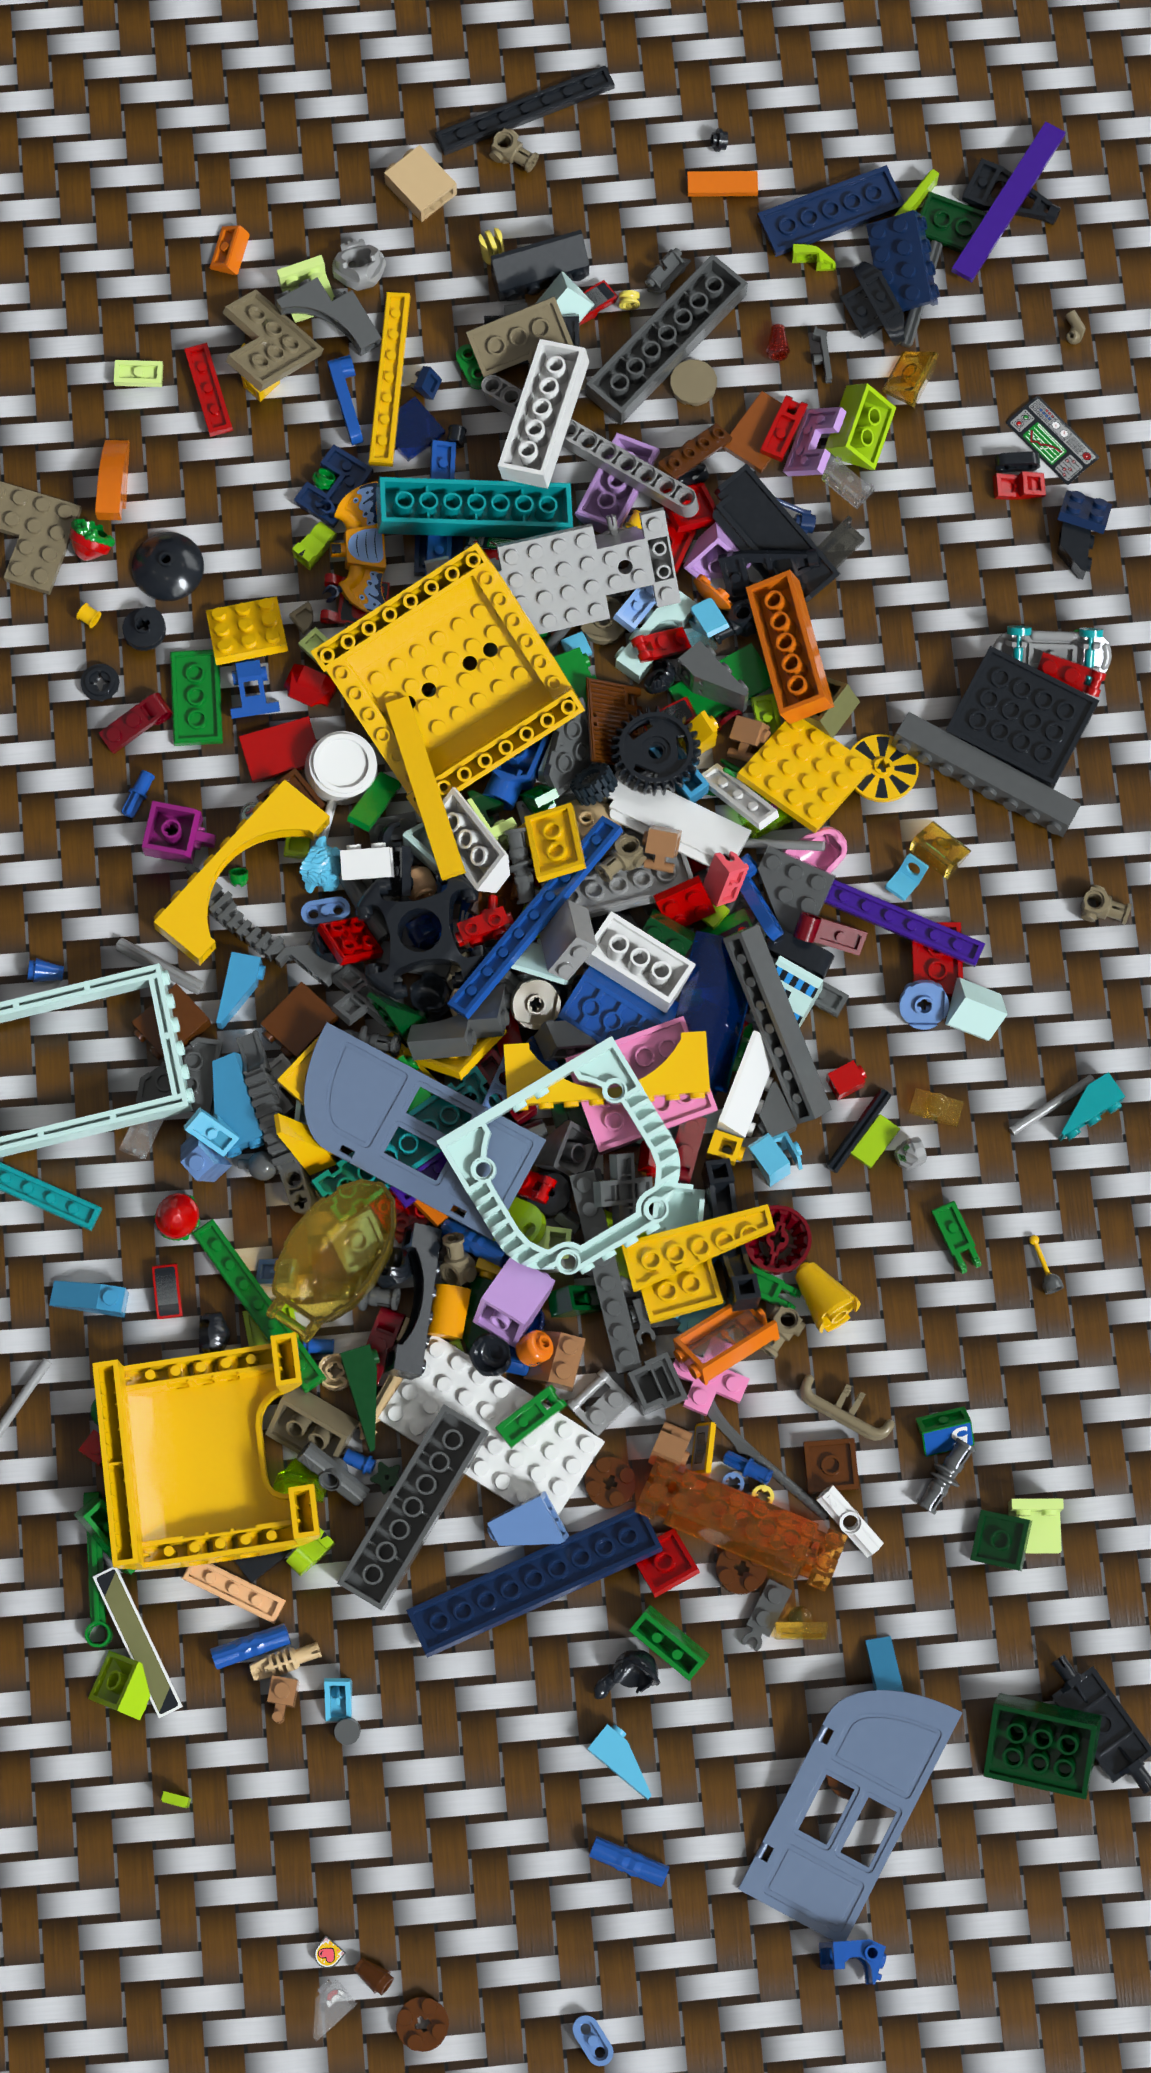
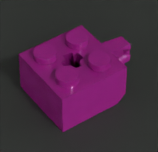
(183, 844)

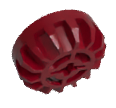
(798, 1227)

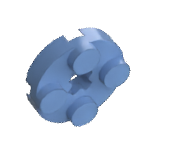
(934, 1013)

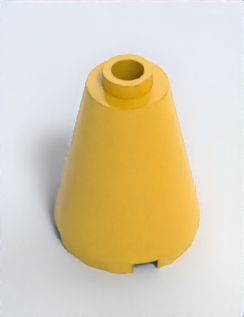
(825, 1297)

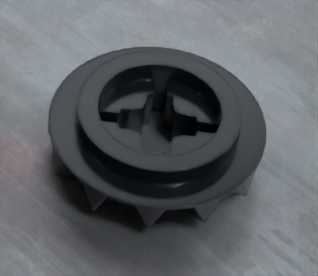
(91, 676)

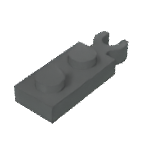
(767, 1612)

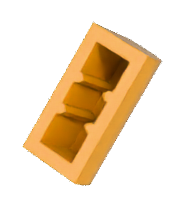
(449, 1311)

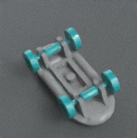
(1083, 647)

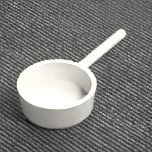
(340, 770)

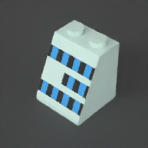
(800, 986)

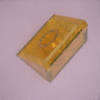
(911, 376)
(939, 849)

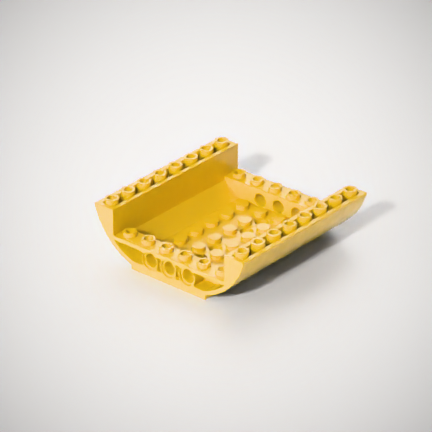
(422, 638)

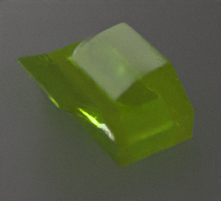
(297, 1475)

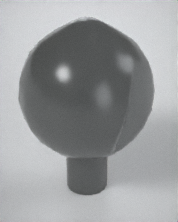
(259, 1165)

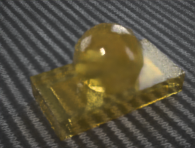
(936, 1107)
(800, 1626)

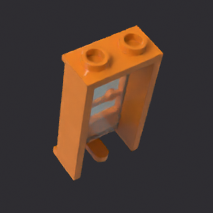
(723, 1341)

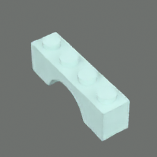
(663, 617)

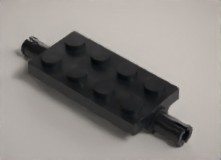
(1120, 1742)

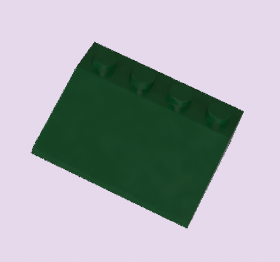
(1042, 1745)

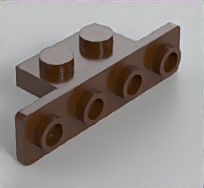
(694, 451)

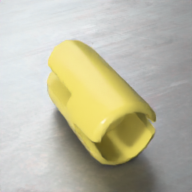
(491, 245)

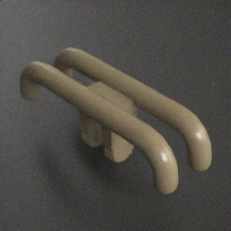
(841, 1416)

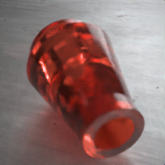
(778, 345)

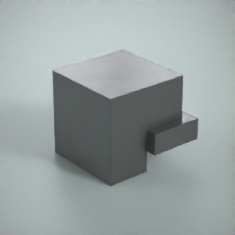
(656, 1384)

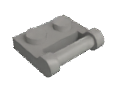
(606, 1408)

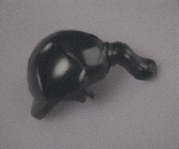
(631, 1670)

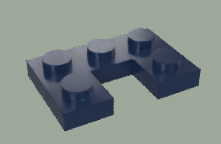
(350, 474)

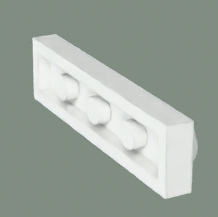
(740, 797)

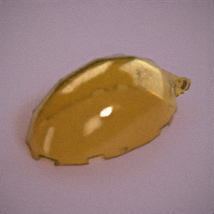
(334, 1255)

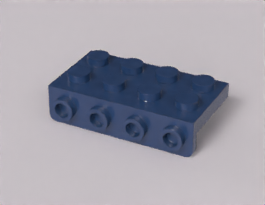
(903, 257)

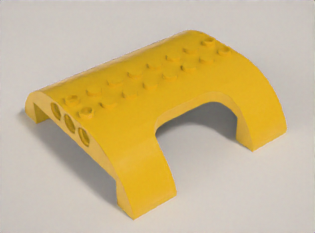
(191, 1458)

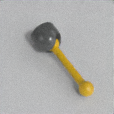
(1052, 1282)

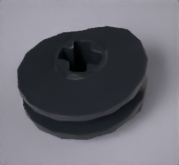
(151, 620)
(560, 1194)

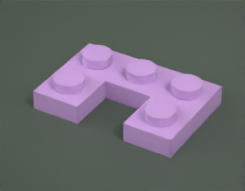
(804, 457)

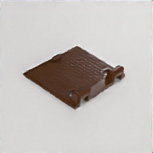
(609, 705)

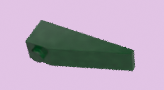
(397, 1015)
(361, 1376)

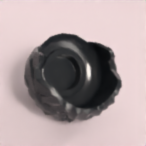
(661, 678)

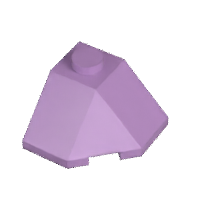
(704, 555)

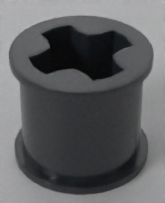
(456, 434)

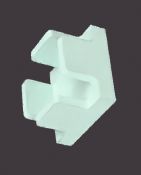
(685, 1208)

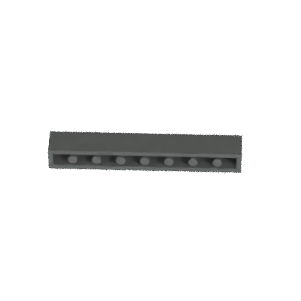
(985, 774)
(777, 1024)
(607, 1279)

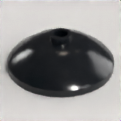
(171, 579)

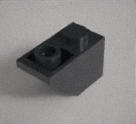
(1074, 548)

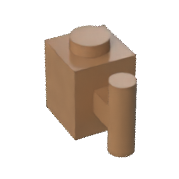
(748, 734)
(663, 843)
(672, 1445)
(282, 1693)

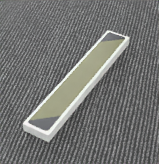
(137, 1640)

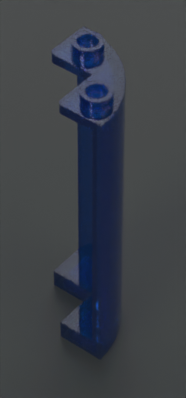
(714, 1004)

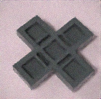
(356, 1002)
(623, 1187)

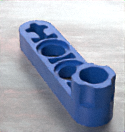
(340, 370)
(757, 902)

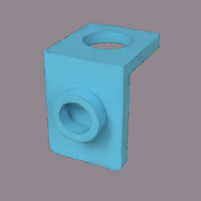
(904, 880)
(793, 1147)

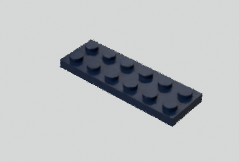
(830, 210)

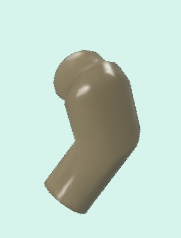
(1077, 328)

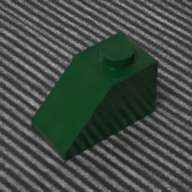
(574, 1301)

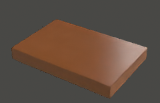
(752, 430)

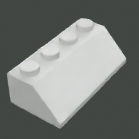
(480, 852)
(639, 962)
(747, 1089)

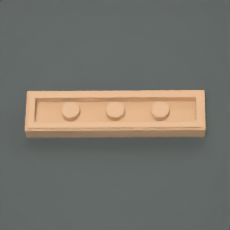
(235, 1591)

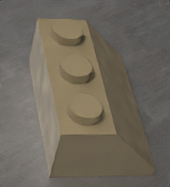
(308, 1418)

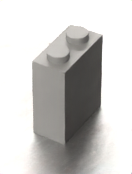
(567, 940)

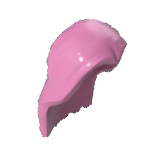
(834, 850)

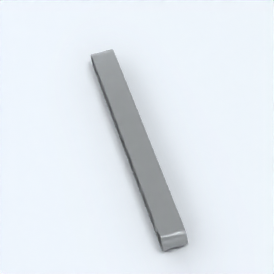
(602, 448)

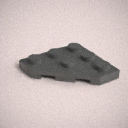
(568, 752)
(793, 886)
(199, 1060)

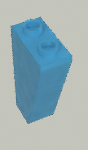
(234, 1103)

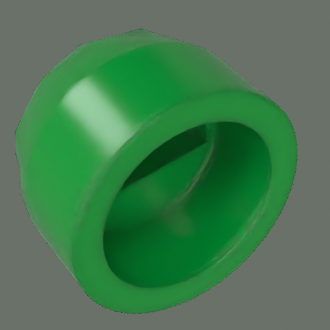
(238, 876)

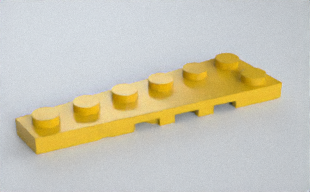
(681, 1248)

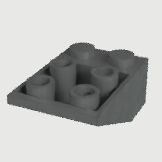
(711, 678)

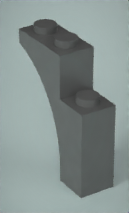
(343, 312)
(457, 1034)

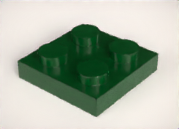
(1001, 1540)

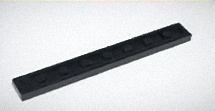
(524, 110)

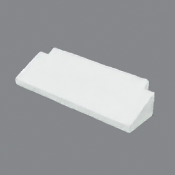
(702, 830)

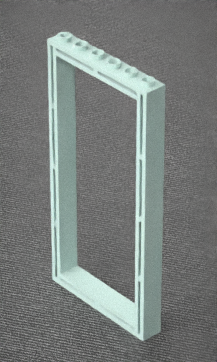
(168, 1025)

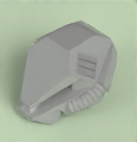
(358, 265)

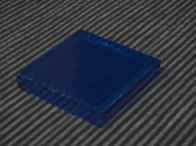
(415, 429)

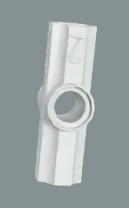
(861, 1532)

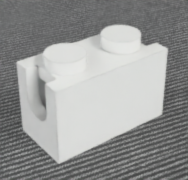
(367, 863)

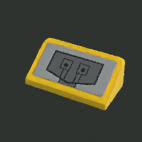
(703, 1448)

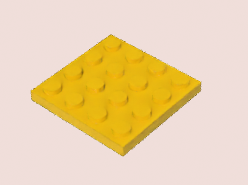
(804, 773)

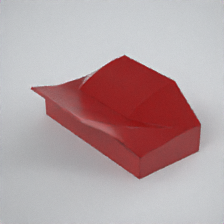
(309, 686)

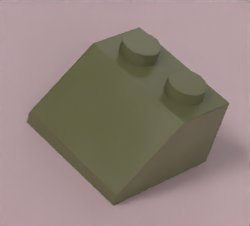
(844, 704)

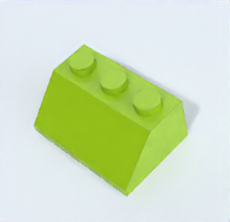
(863, 427)

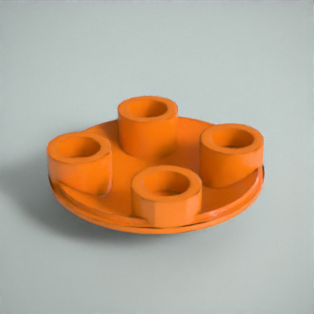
(719, 596)

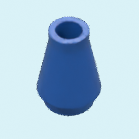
(44, 971)

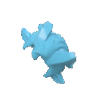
(321, 867)

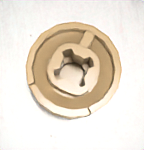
(334, 1372)

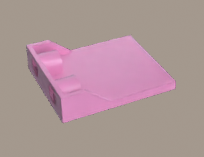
(644, 1053)

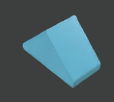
(770, 1159)
(338, 1698)

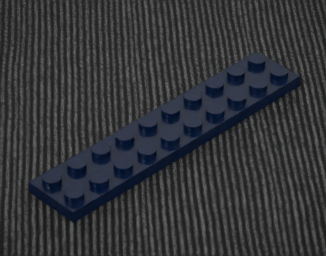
(533, 1581)

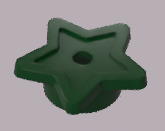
(384, 1470)

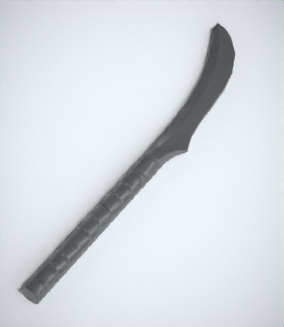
(748, 1450)

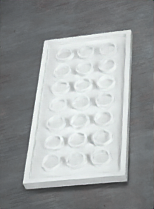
(546, 1460)

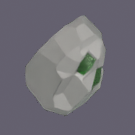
(910, 1153)

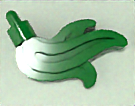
(745, 1040)

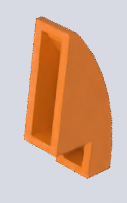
(112, 480)

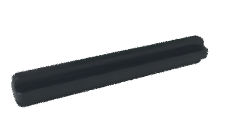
(858, 1130)

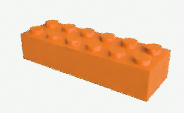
(789, 647)

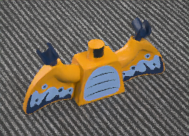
(361, 548)

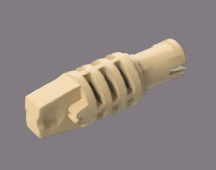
(283, 1661)

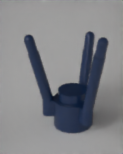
(805, 519)

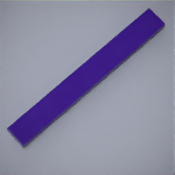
(1008, 202)
(904, 923)

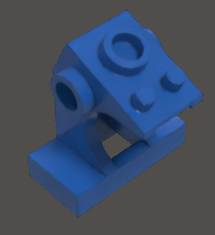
(248, 671)
(868, 1952)

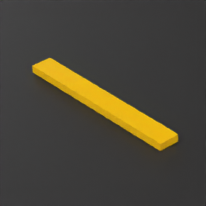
(389, 379)
(425, 788)

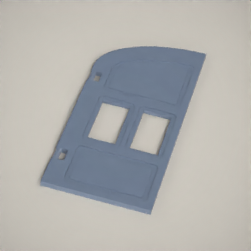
(362, 1097)
(883, 1750)

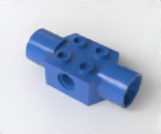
(516, 774)

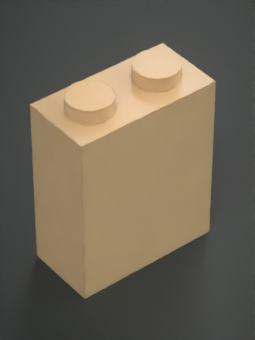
(420, 183)

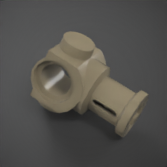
(512, 153)
(620, 859)
(1106, 908)
(457, 1264)
(785, 1333)

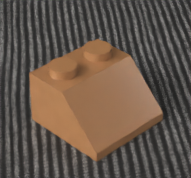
(563, 1364)

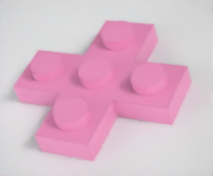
(700, 1397)

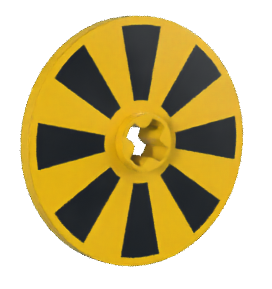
(899, 774)

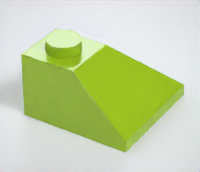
(121, 1686)

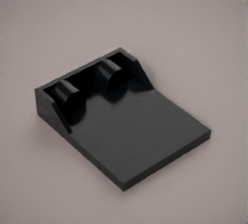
(1022, 716)

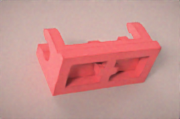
(725, 878)

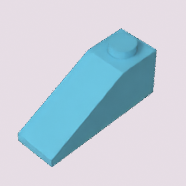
(617, 1755)

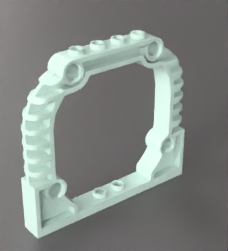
(469, 1143)

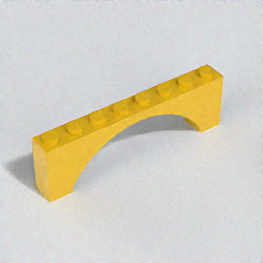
(280, 815)
(679, 1075)

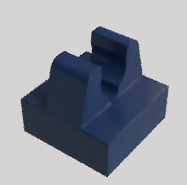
(427, 382)

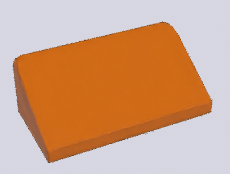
(230, 249)

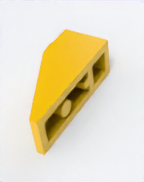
(302, 1144)

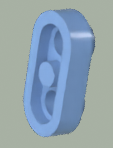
(325, 910)
(593, 2040)

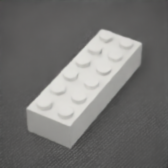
(543, 413)

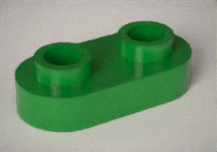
(469, 366)

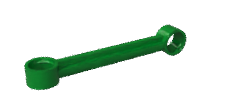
(95, 1566)

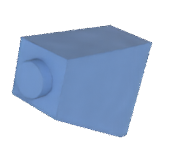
(202, 1161)
(528, 1524)

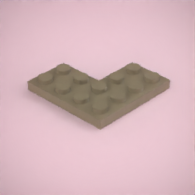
(517, 336)
(277, 342)
(42, 534)

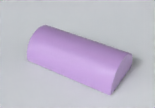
(610, 495)

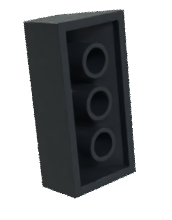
(538, 265)

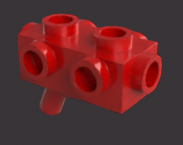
(489, 925)

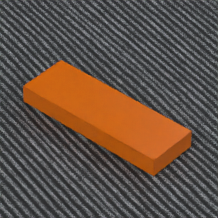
(722, 183)

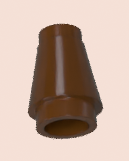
(374, 1976)

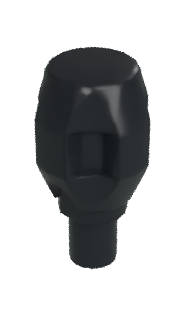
(696, 475)

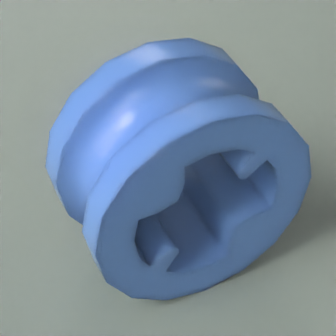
(733, 1476)

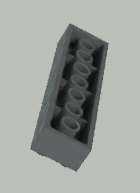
(666, 339)
(413, 1507)

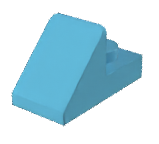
(707, 618)
(211, 1131)

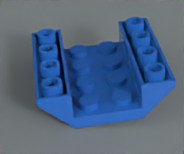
(608, 1009)

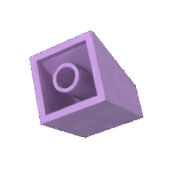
(513, 1301)

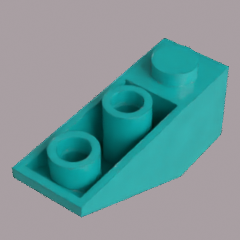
(1096, 1099)

